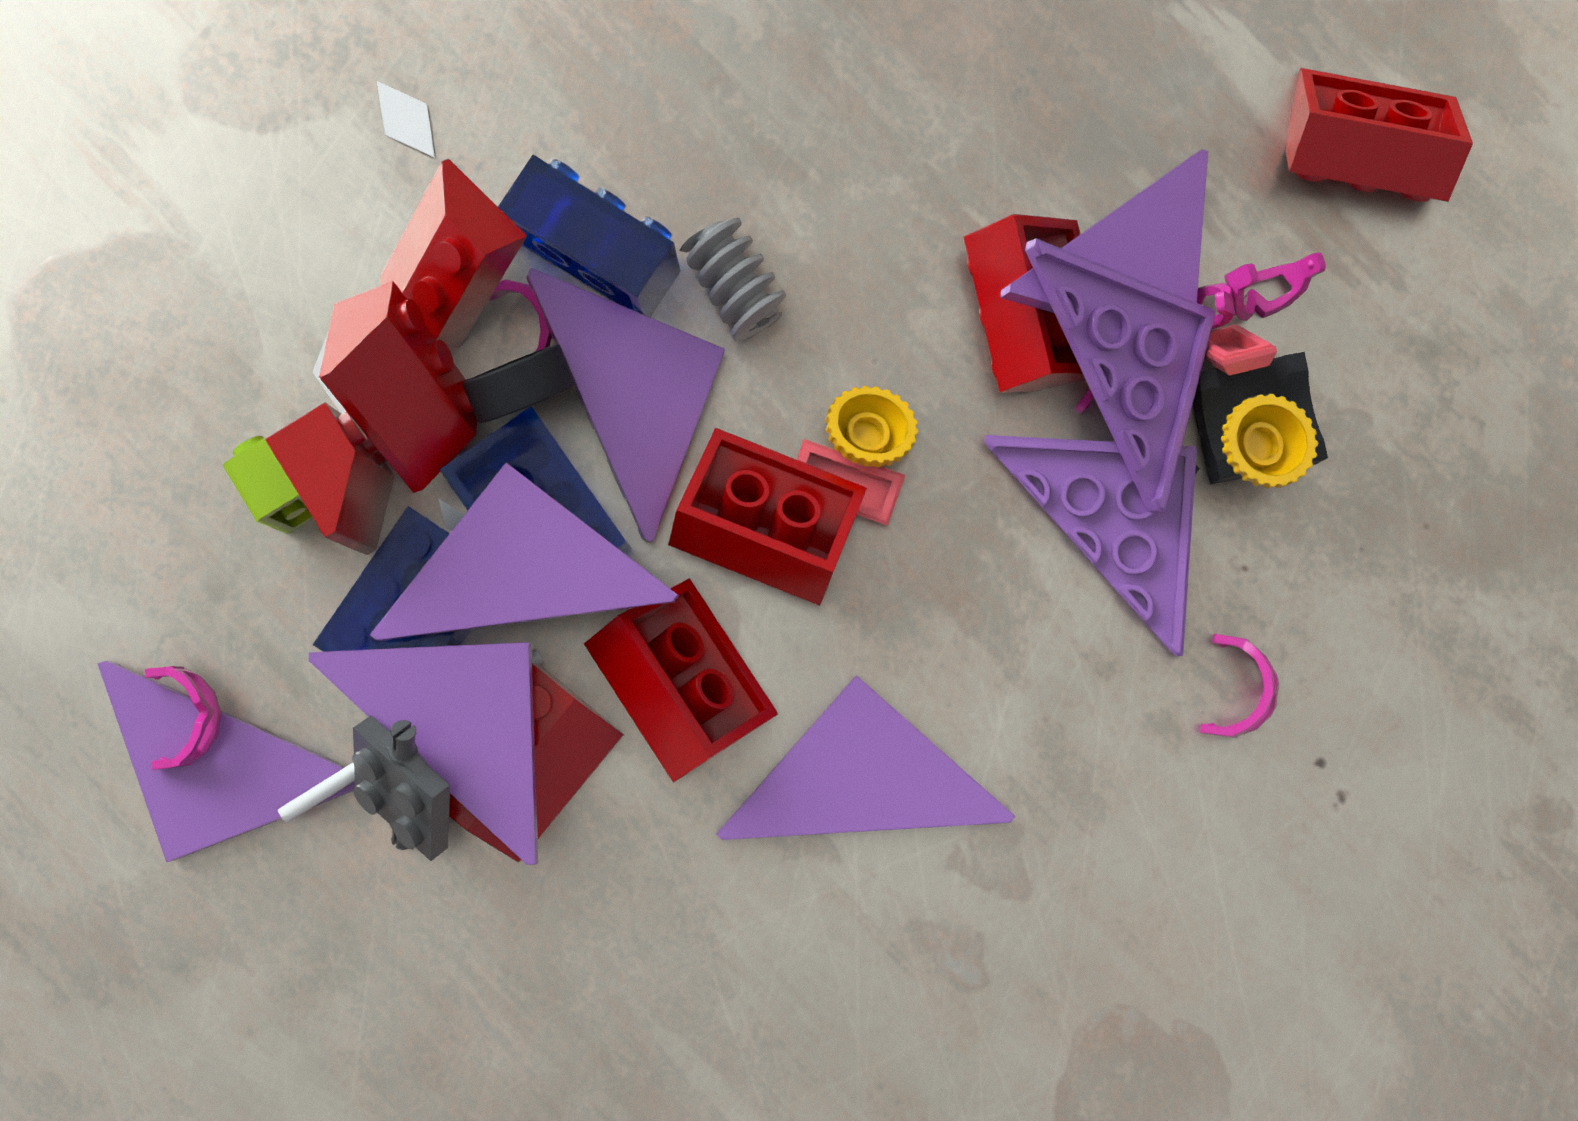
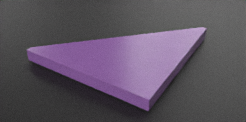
(1147, 237)
(1137, 355)
(637, 385)
(1101, 511)
(518, 562)
(469, 721)
(862, 773)
(224, 791)

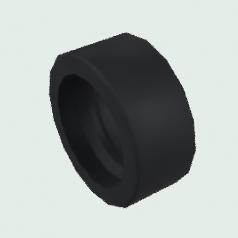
(519, 384)

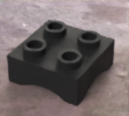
(1220, 393)

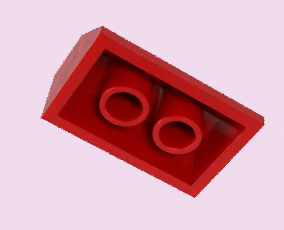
(1376, 136)
(453, 254)
(1023, 341)
(397, 383)
(336, 475)
(766, 516)
(680, 680)
(568, 749)

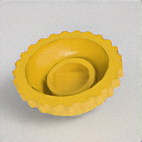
(871, 426)
(1269, 441)

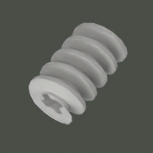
(733, 278)

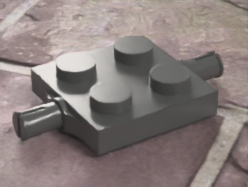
(401, 786)

